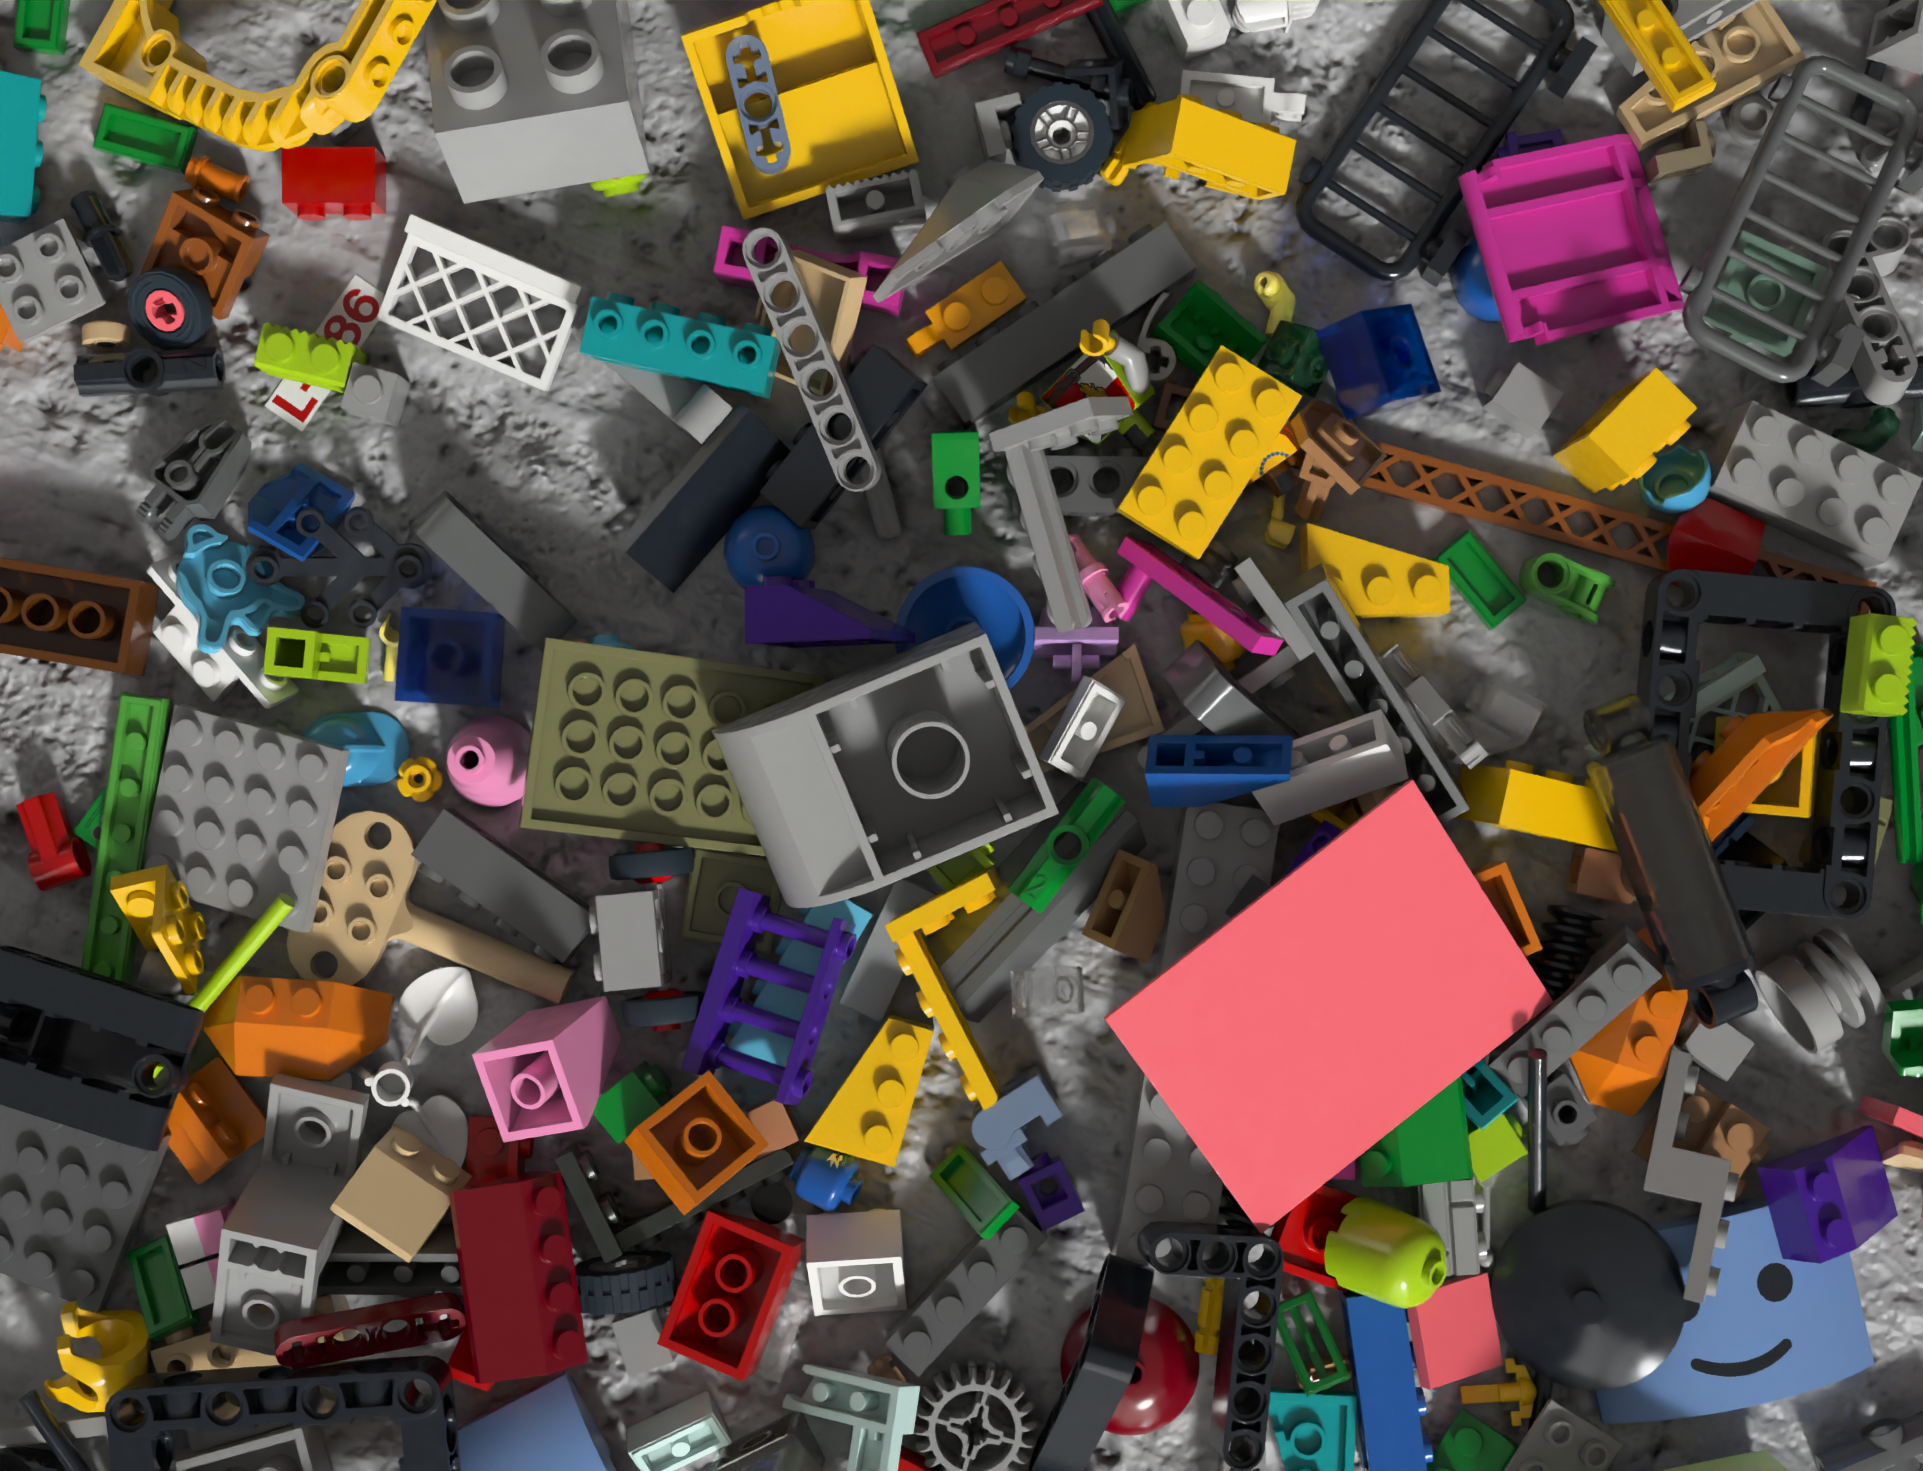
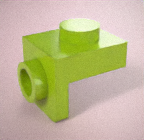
(963, 866)

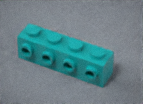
(681, 346)

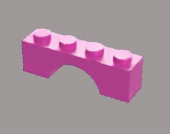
(732, 269)

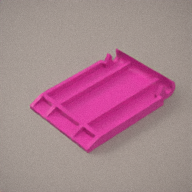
(1570, 240)

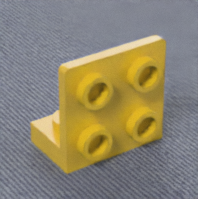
(163, 919)

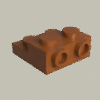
(208, 243)

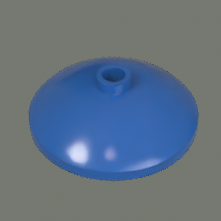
(967, 596)

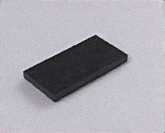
(704, 499)

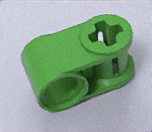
(1574, 589)

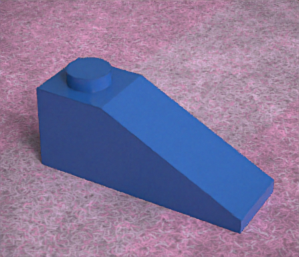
(1214, 767)

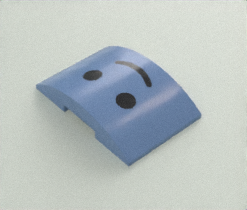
(1761, 1339)

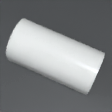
(1082, 728)

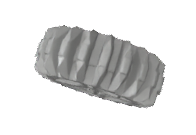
(956, 1417)

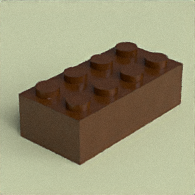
(75, 616)

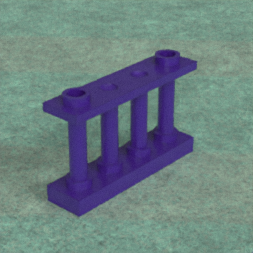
(724, 1006)

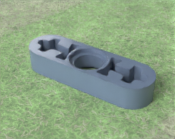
(738, 74)

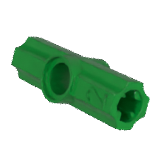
(1087, 820)

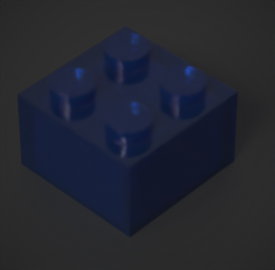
(1378, 361)
(450, 657)

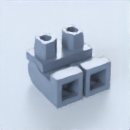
(1003, 1127)

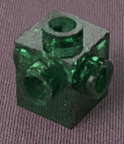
(1295, 358)

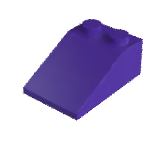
(800, 616)
(1828, 1196)

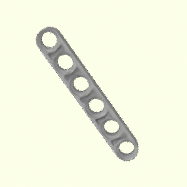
(818, 357)

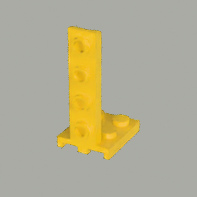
(935, 994)

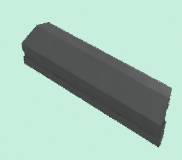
(1009, 935)

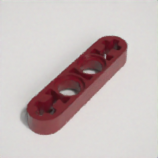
(371, 1336)

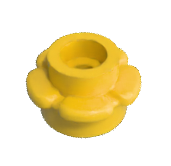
(431, 781)

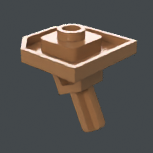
(1334, 453)

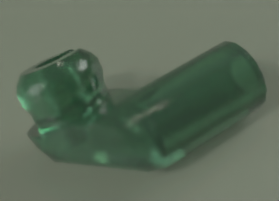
(1881, 429)

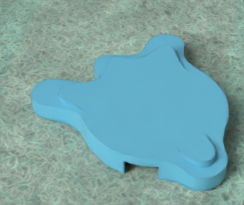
(221, 594)

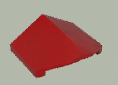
(1715, 540)

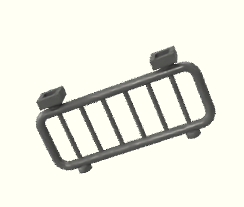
(1834, 352)

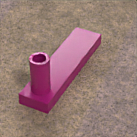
(1152, 564)

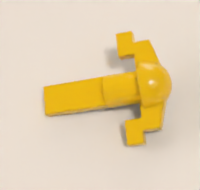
(1521, 1390)

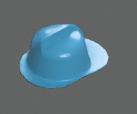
(374, 740)

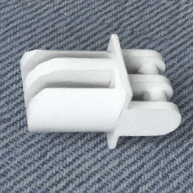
(1270, 14)

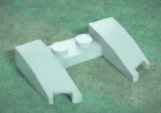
(874, 1406)

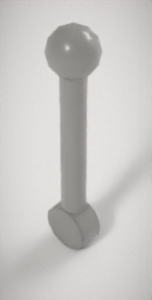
(1485, 1219)

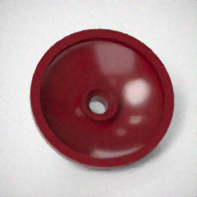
(1166, 1376)

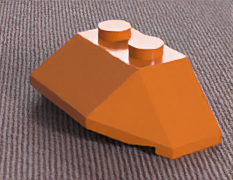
(1749, 761)
(297, 1026)
(1632, 1051)

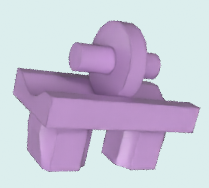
(1076, 648)

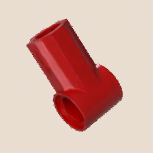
(56, 853)

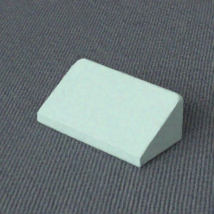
(678, 1435)

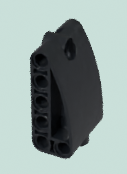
(89, 1047)

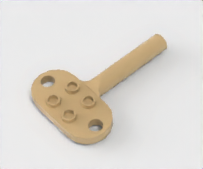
(369, 903)

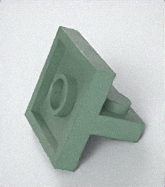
(1763, 294)

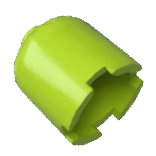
(1386, 1254)

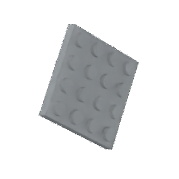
(245, 813)

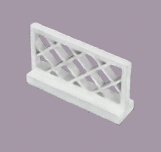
(497, 265)

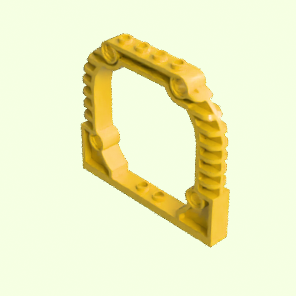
(145, 58)

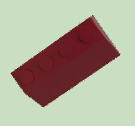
(518, 1277)

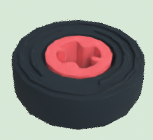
(169, 286)

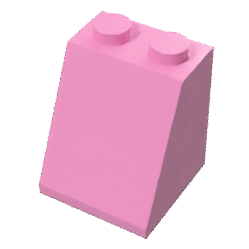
(548, 1068)

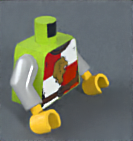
(1105, 370)

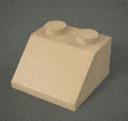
(400, 1193)

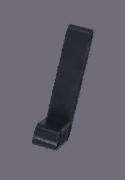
(1236, 1324)
(1100, 1369)

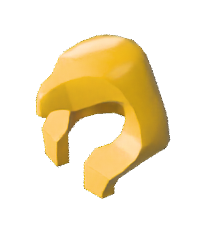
(94, 1380)

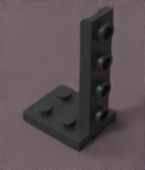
(602, 1213)

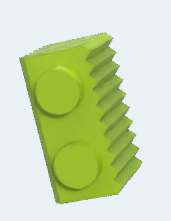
(306, 357)
(1877, 665)

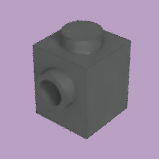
(1566, 1110)

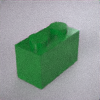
(633, 1100)

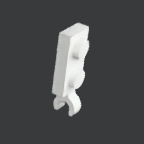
(1245, 94)

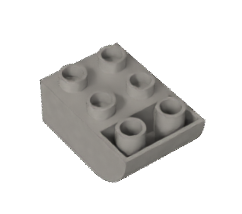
(534, 94)
(886, 770)

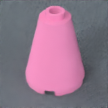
(489, 760)

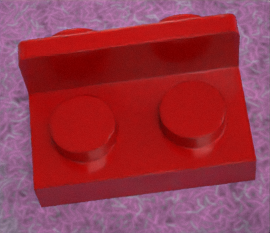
(491, 1157)

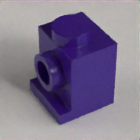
(1054, 1206)

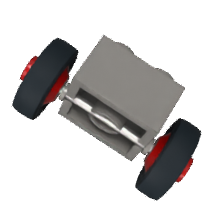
(636, 938)

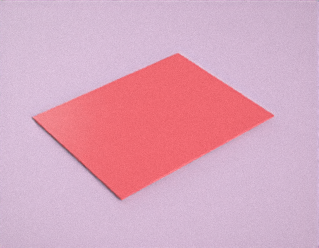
(1331, 1007)

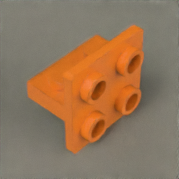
(213, 1121)

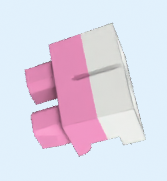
(195, 1238)

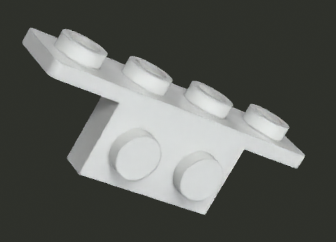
(215, 673)

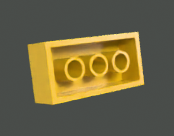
(1209, 453)

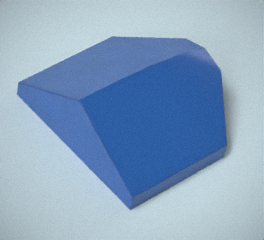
(278, 503)

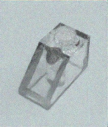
(1078, 231)

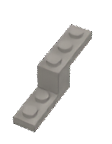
(1690, 1177)

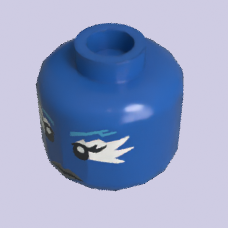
(826, 1178)

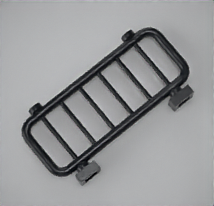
(1426, 244)

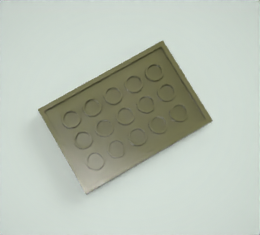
(631, 745)

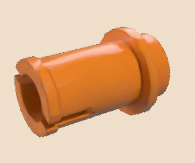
(216, 178)

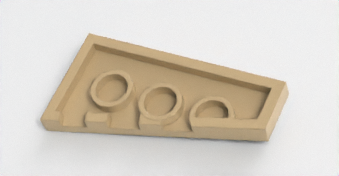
(1741, 57)

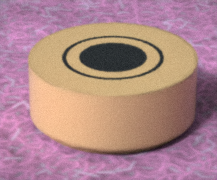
(106, 335)

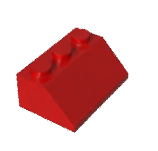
(731, 1293)

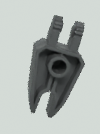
(195, 475)

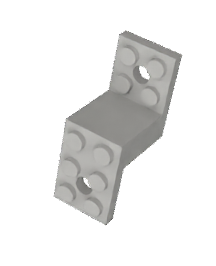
(283, 1220)

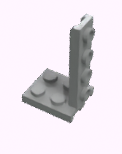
(1038, 499)
(1276, 669)

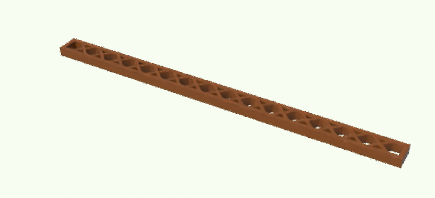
(1550, 500)

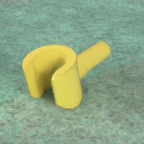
(1278, 532)
(391, 639)

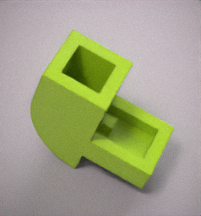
(317, 656)

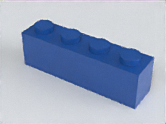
(1385, 1385)

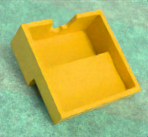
(831, 90)

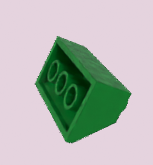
(1424, 1147)

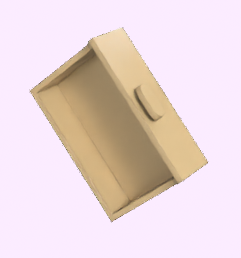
(837, 299)

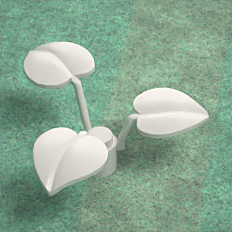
(446, 1011)

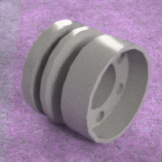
(1819, 990)

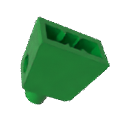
(956, 455)

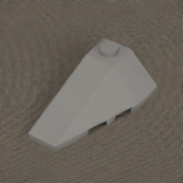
(971, 211)

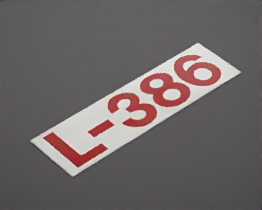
(350, 320)

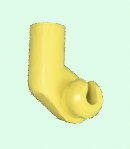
(1276, 297)

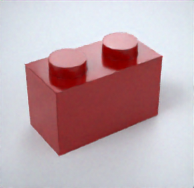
(334, 182)

